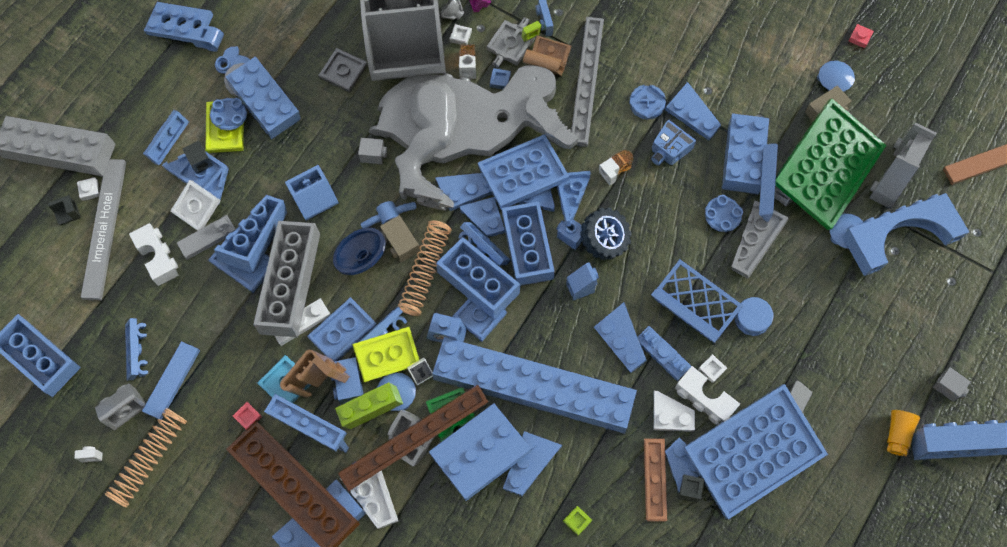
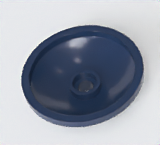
(359, 251)

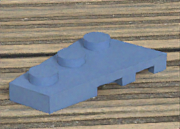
(693, 112)
(464, 188)
(621, 337)
(528, 468)

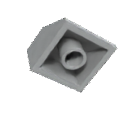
(120, 406)

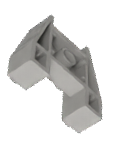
(908, 157)

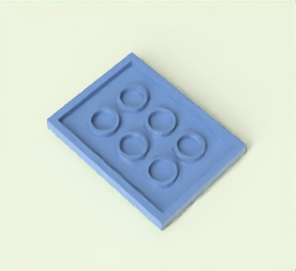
(523, 171)
(480, 451)

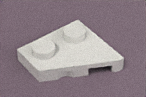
(671, 415)

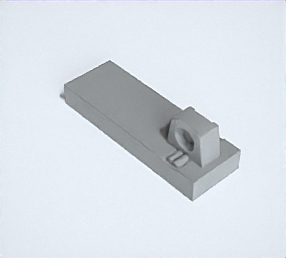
(206, 237)

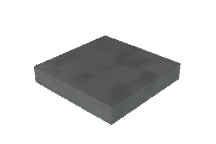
(343, 70)

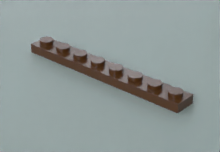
(412, 437)

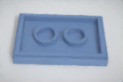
(247, 279)
(341, 330)

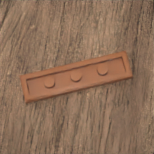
(976, 165)
(655, 480)

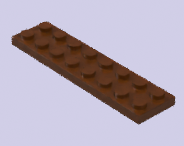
(293, 487)

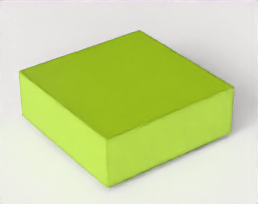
(531, 31)
(577, 520)

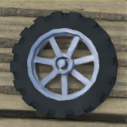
(618, 228)

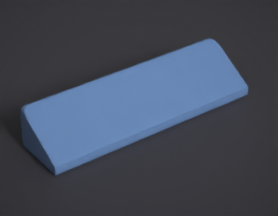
(768, 181)

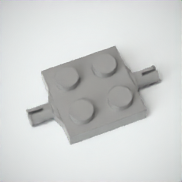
(508, 43)

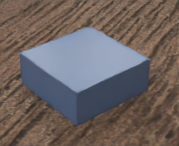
(499, 78)

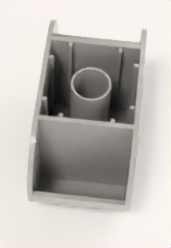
(402, 38)

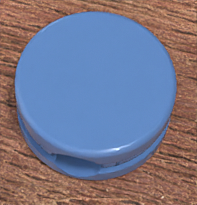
(754, 316)

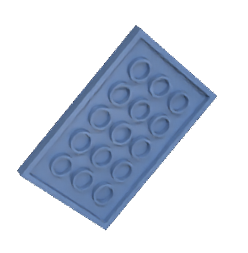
(755, 451)

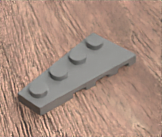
(756, 240)

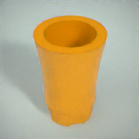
(901, 432)

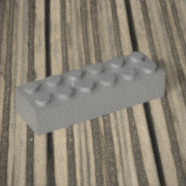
(55, 146)
(287, 279)

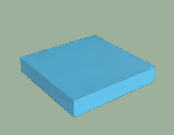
(271, 381)

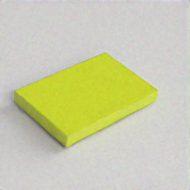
(222, 140)
(385, 354)

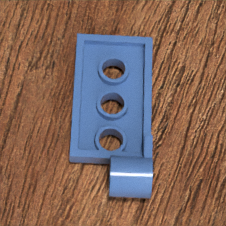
(202, 37)

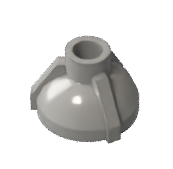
(452, 10)

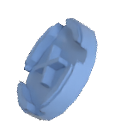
(647, 102)

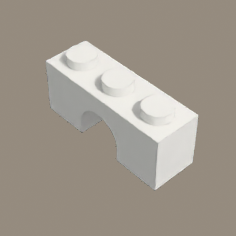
(161, 267)
(691, 388)

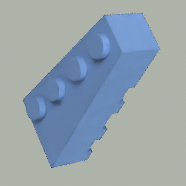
(252, 237)

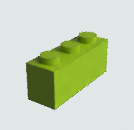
(369, 406)

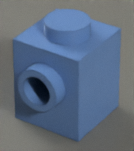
(570, 234)

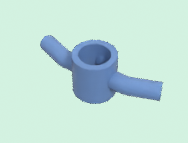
(386, 212)

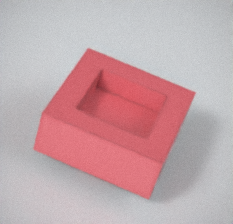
(861, 36)
(247, 415)

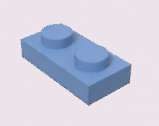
(546, 21)

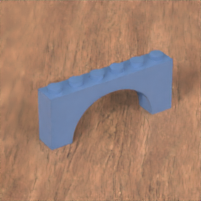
(934, 214)

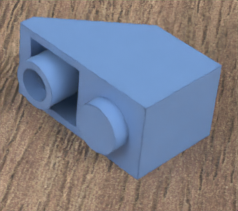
(582, 281)

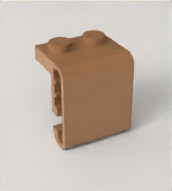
(548, 54)
(312, 370)

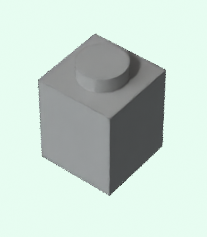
(372, 151)
(952, 385)

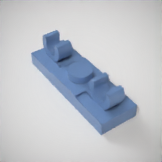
(166, 137)
(483, 243)
(380, 328)
(134, 349)
(663, 353)

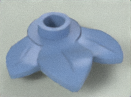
(230, 57)

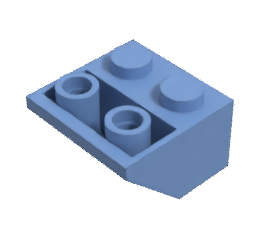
(311, 192)

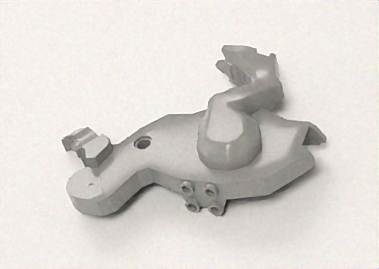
(453, 117)

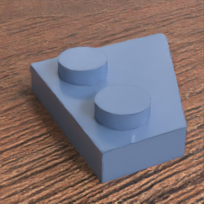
(679, 462)

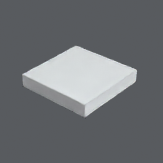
(195, 205)

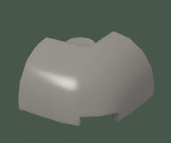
(403, 421)

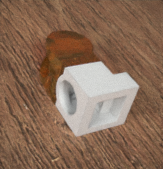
(467, 61)
(612, 167)

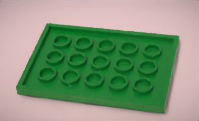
(829, 164)

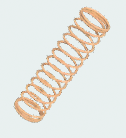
(417, 312)
(123, 502)

